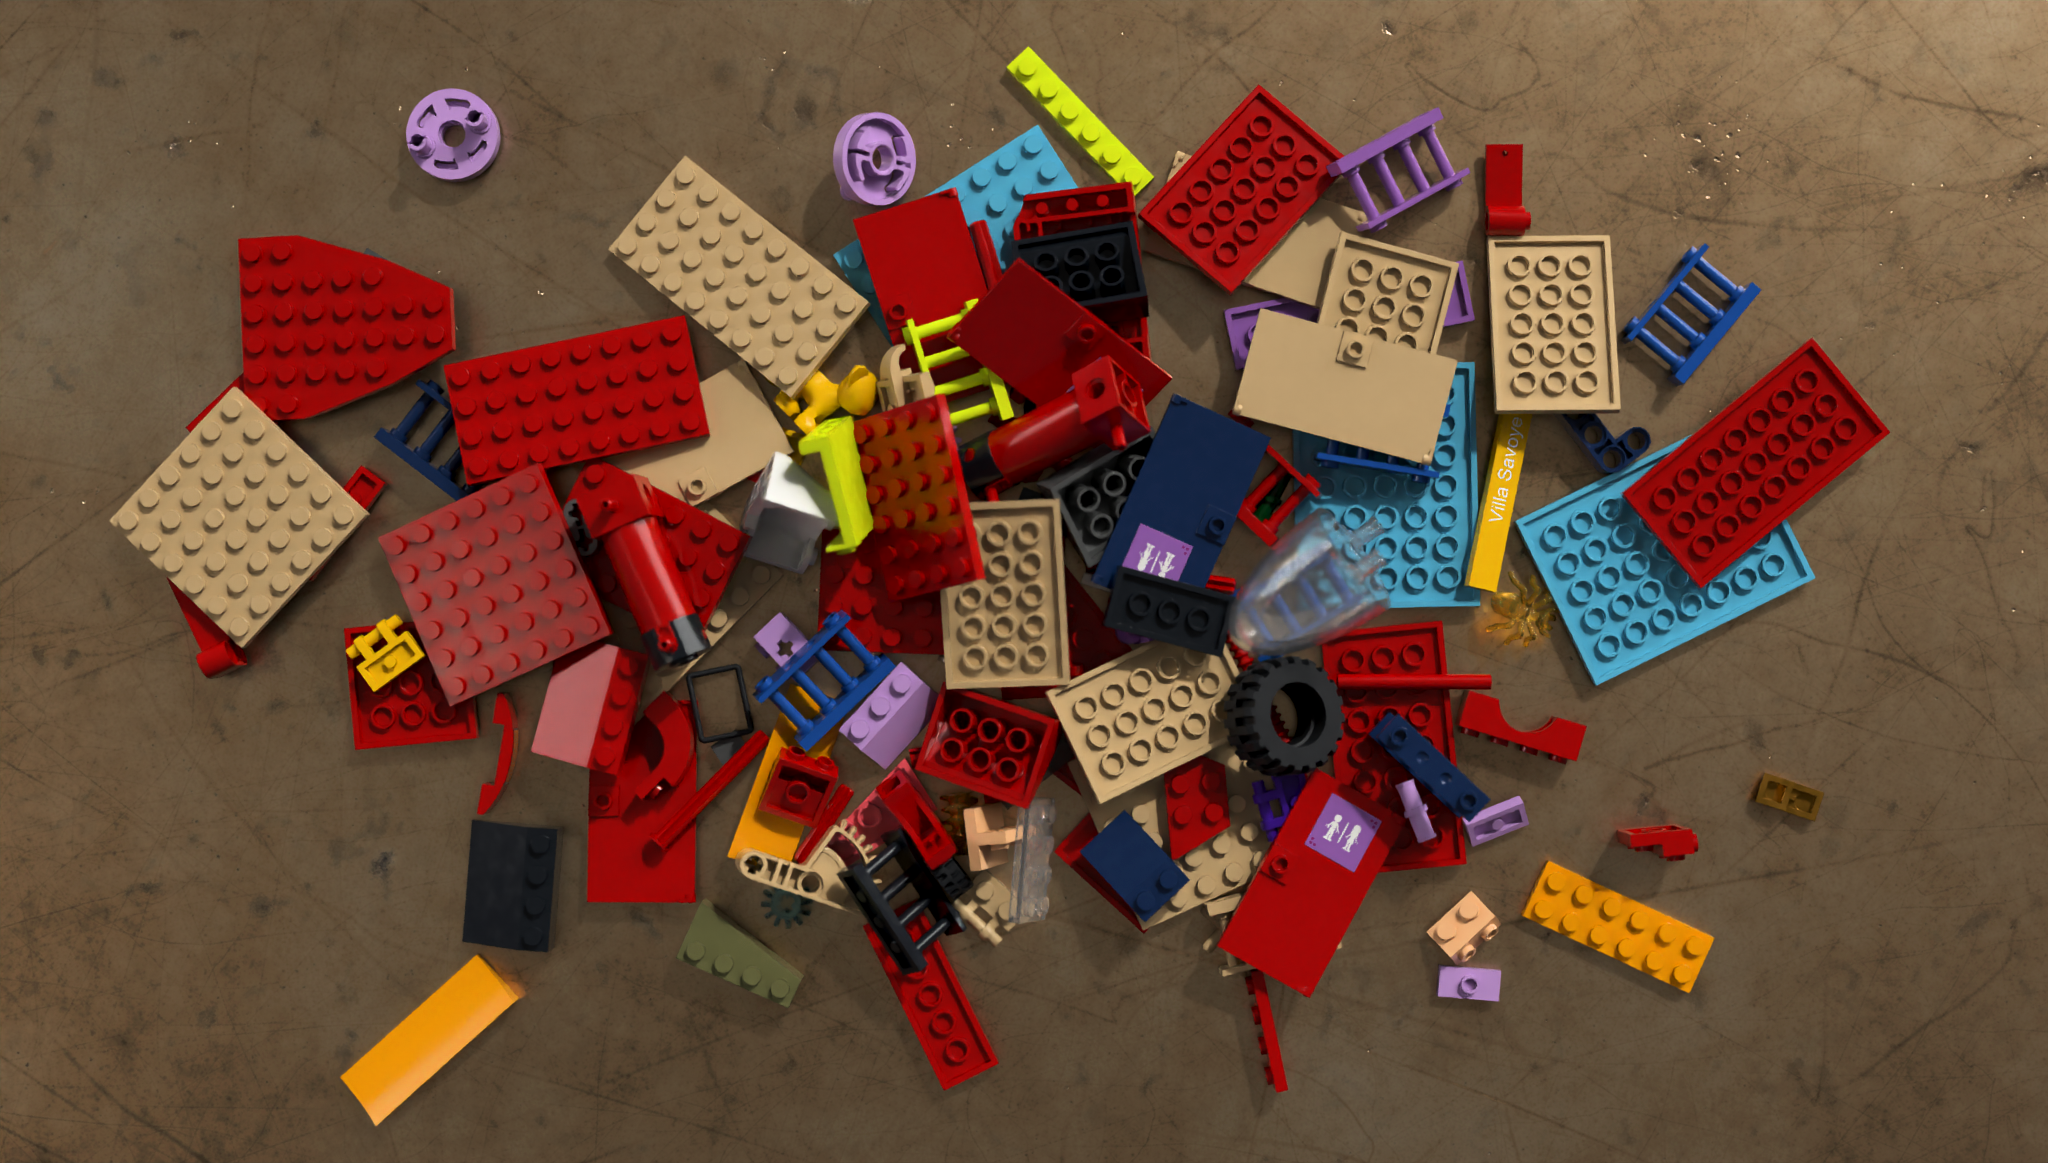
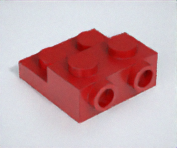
(799, 786)
(1667, 841)

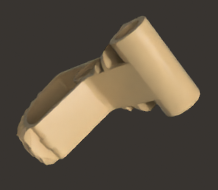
(821, 863)

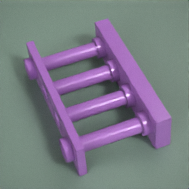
(1374, 153)

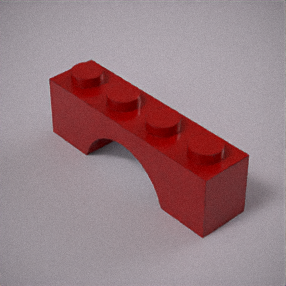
(1483, 715)

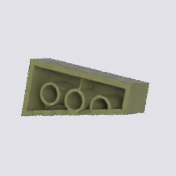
(733, 954)

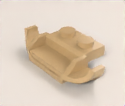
(899, 385)

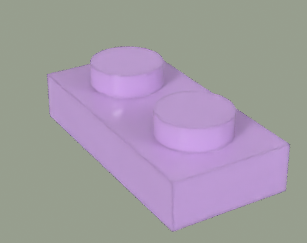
(1496, 821)

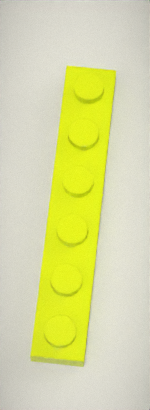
(1078, 121)

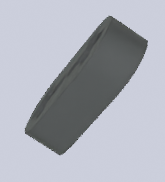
(576, 530)

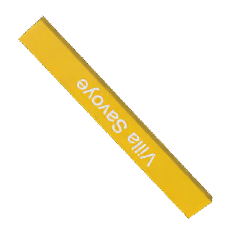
(1497, 501)

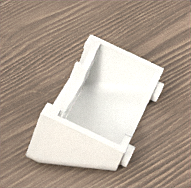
(786, 515)

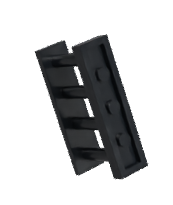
(879, 914)

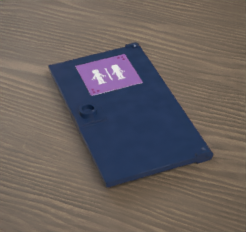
(1184, 496)

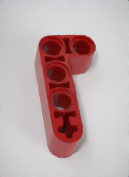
(219, 652)

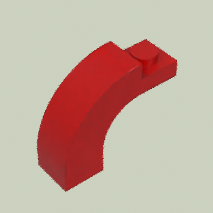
(678, 741)
(917, 819)

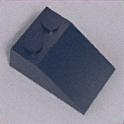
(1134, 865)

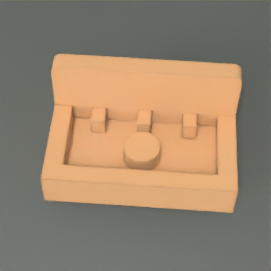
(1464, 928)

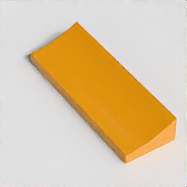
(765, 830)
(429, 1038)

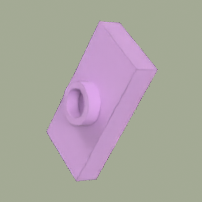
(1468, 983)

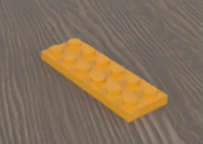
(1617, 926)

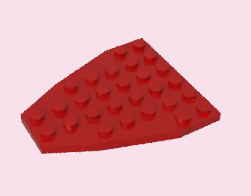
(333, 325)

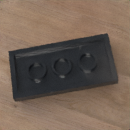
(1168, 611)

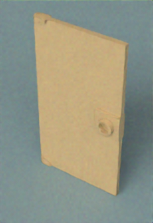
(1300, 261)
(1345, 386)
(739, 443)

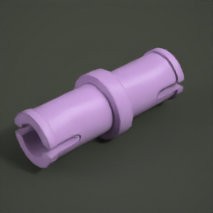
(1415, 810)

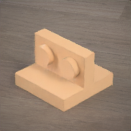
(987, 836)

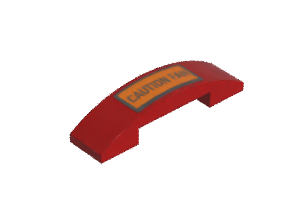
(505, 715)

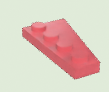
(875, 818)

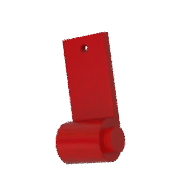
(1503, 191)

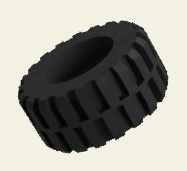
(1316, 708)

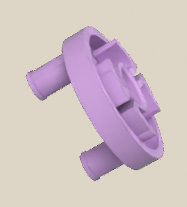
(428, 142)
(854, 162)

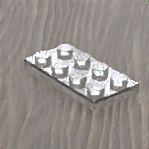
(1032, 861)

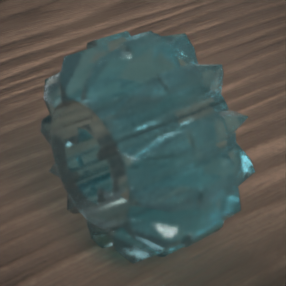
(780, 912)

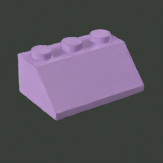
(891, 715)

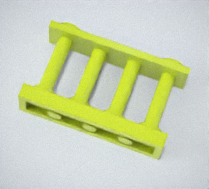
(997, 405)

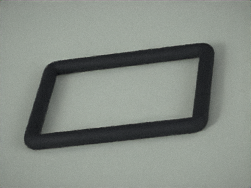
(749, 730)

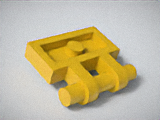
(391, 660)

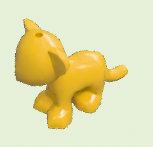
(855, 394)

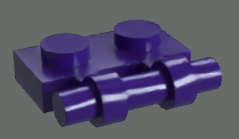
(1286, 791)

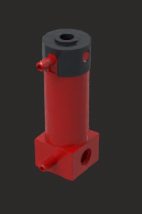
(1101, 407)
(627, 524)

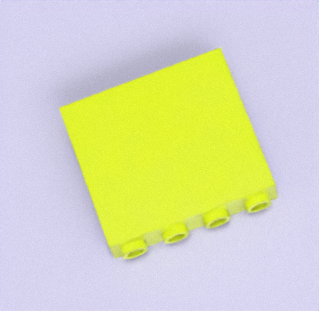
(845, 478)

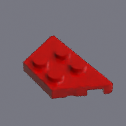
(1195, 803)

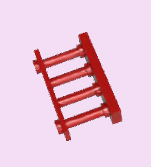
(1268, 527)

